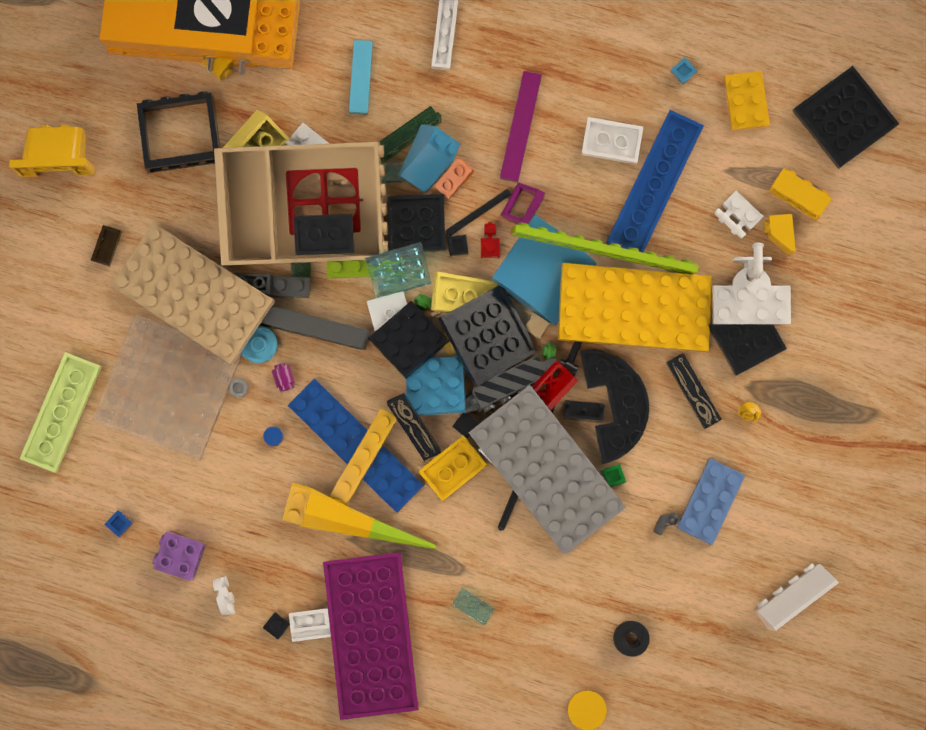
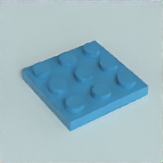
(438, 387)

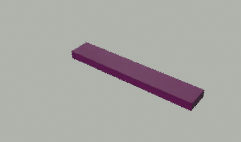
(520, 126)

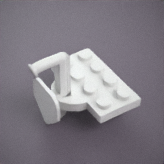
(751, 295)

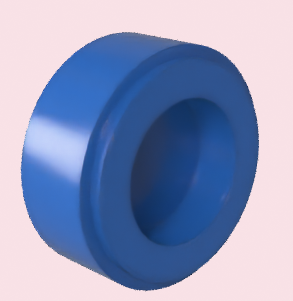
(273, 436)

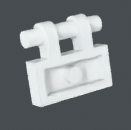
(742, 211)

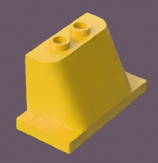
(53, 150)

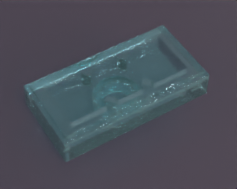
(473, 606)

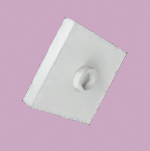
(385, 307)

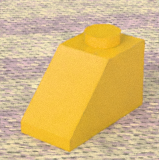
(781, 232)

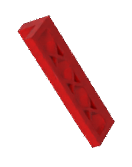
(556, 387)

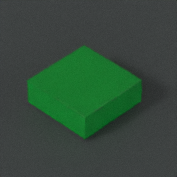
(613, 475)

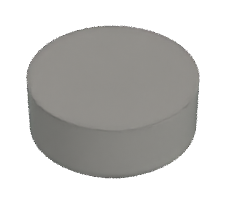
(238, 388)

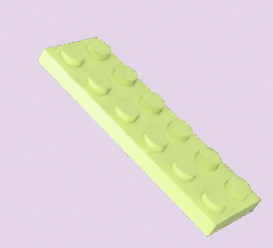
(60, 412)

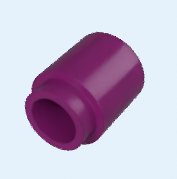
(283, 377)

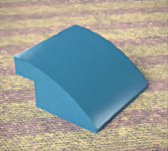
(534, 272)

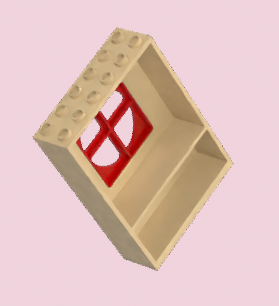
(259, 202)

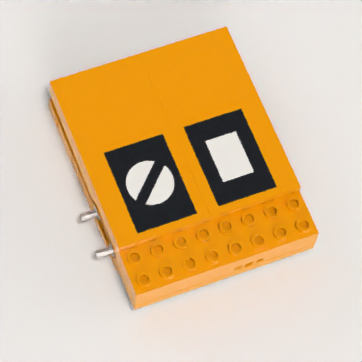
(198, 30)

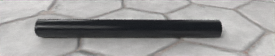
(478, 212)

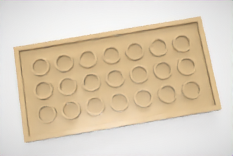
(193, 293)

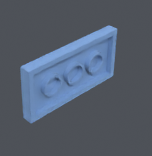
(710, 501)

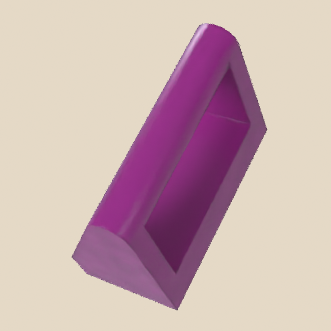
(536, 202)

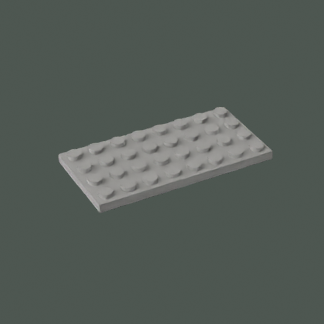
(547, 469)

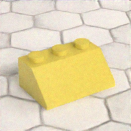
(258, 131)

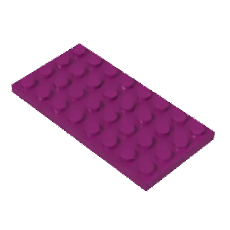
(370, 636)

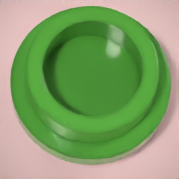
(423, 302)
(549, 350)

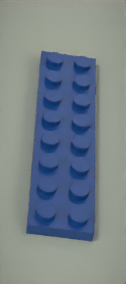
(655, 182)
(344, 434)

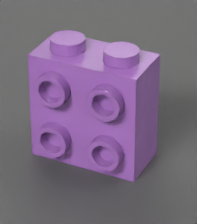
(178, 556)

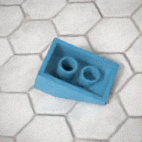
(428, 157)

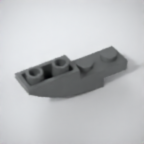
(277, 285)

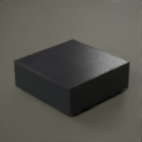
(457, 245)
(465, 424)

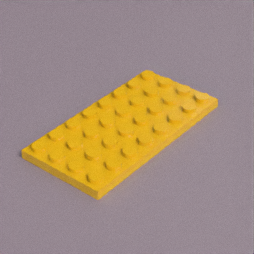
(634, 307)

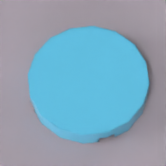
(261, 346)

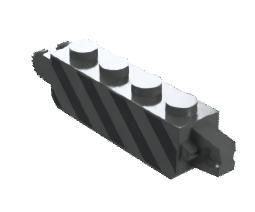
(506, 385)

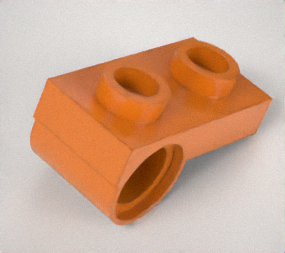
(454, 178)

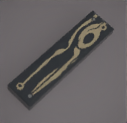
(693, 391)
(413, 426)

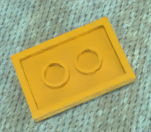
(746, 101)
(452, 468)

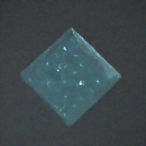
(398, 270)

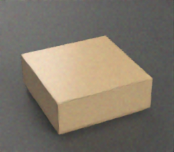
(536, 326)

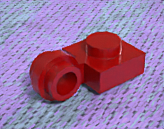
(490, 246)

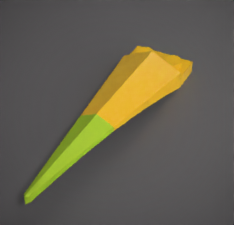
(323, 513)

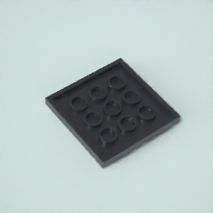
(845, 117)
(487, 335)

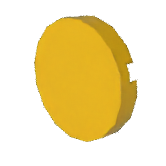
(587, 710)

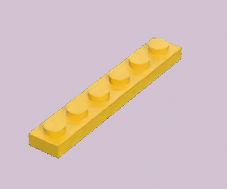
(363, 457)

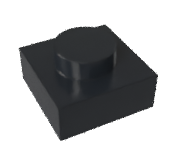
(276, 625)

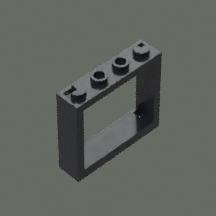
(184, 161)

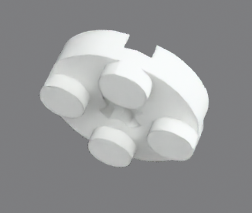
(224, 598)

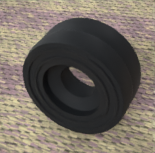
(631, 649)

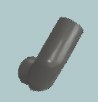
(666, 520)

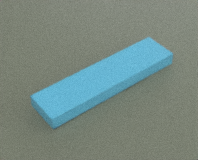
(360, 77)

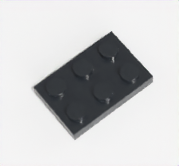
(324, 234)

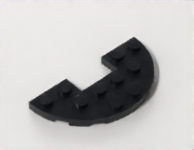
(627, 402)

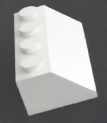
(795, 597)

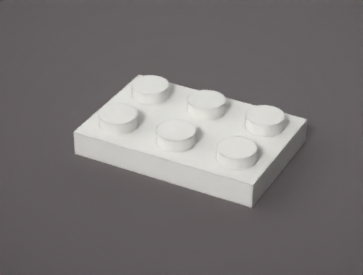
(612, 140)

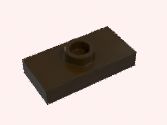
(106, 245)

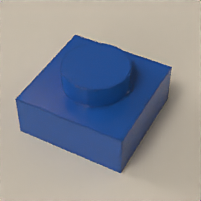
(118, 523)

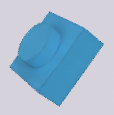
(683, 71)

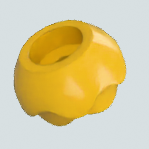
(749, 411)

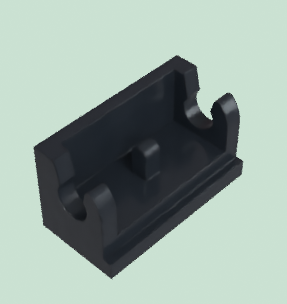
(584, 411)

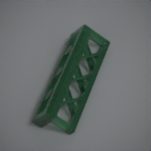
(406, 133)

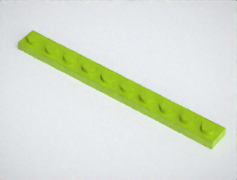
(597, 247)

